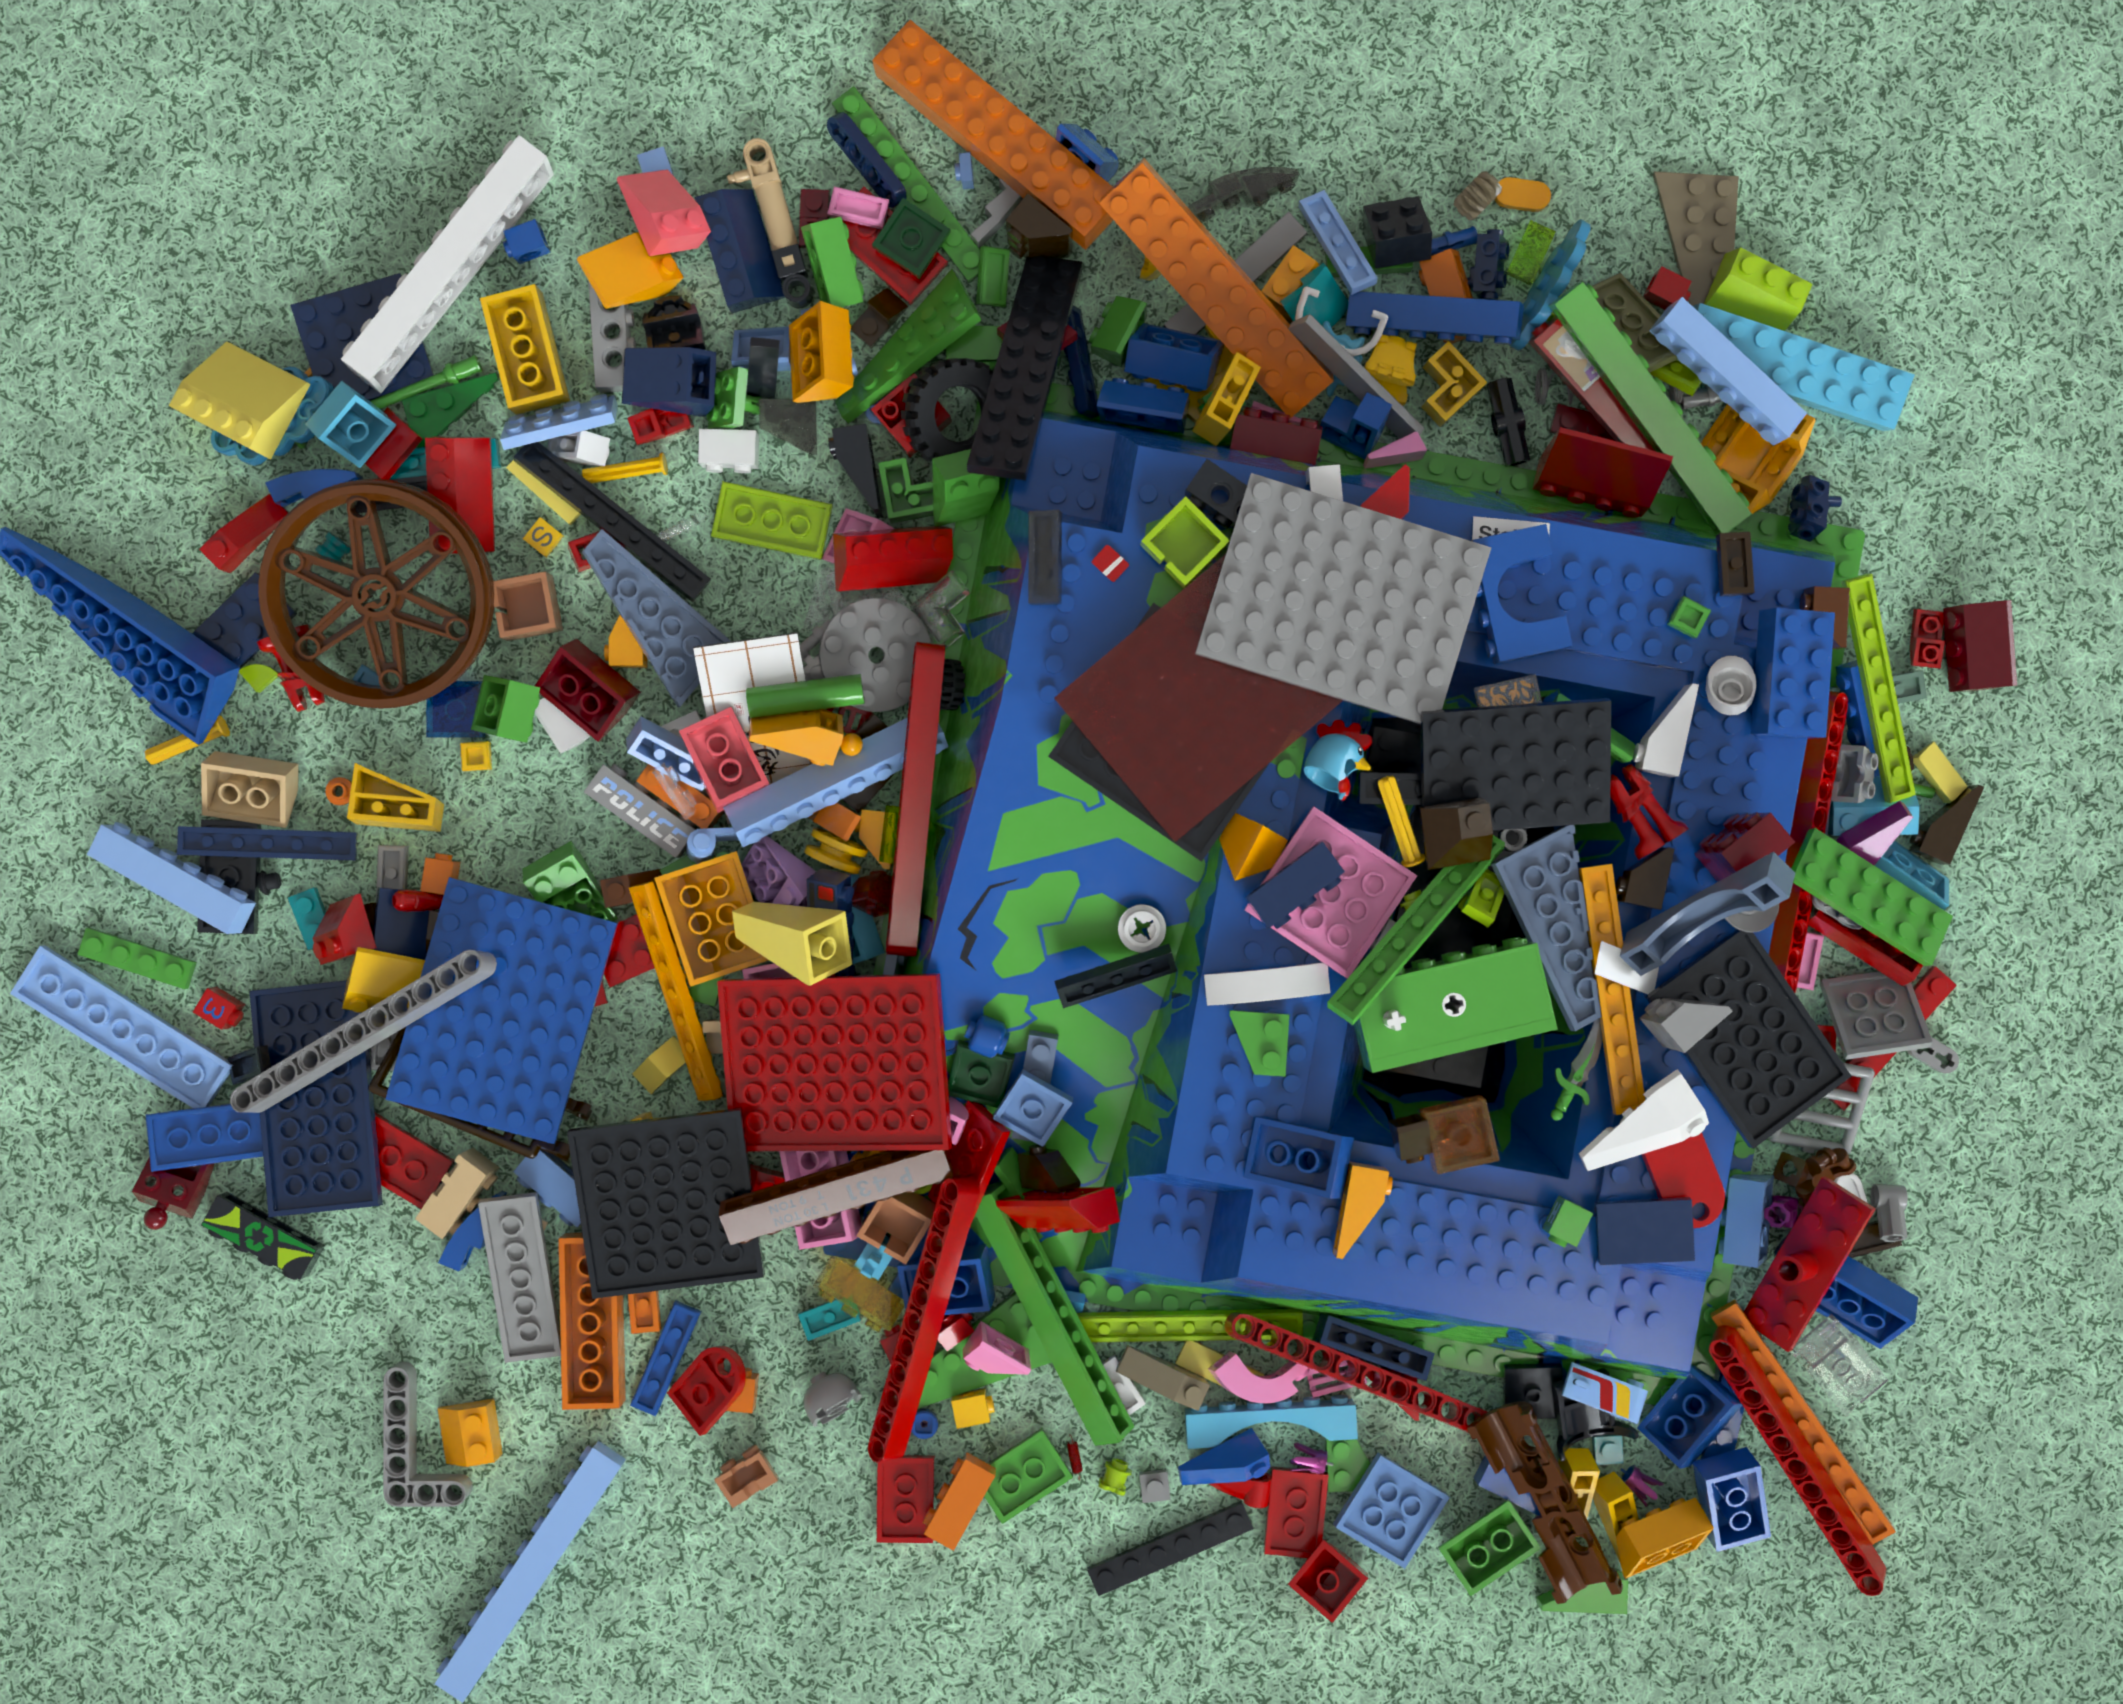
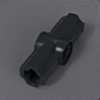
(1508, 422)

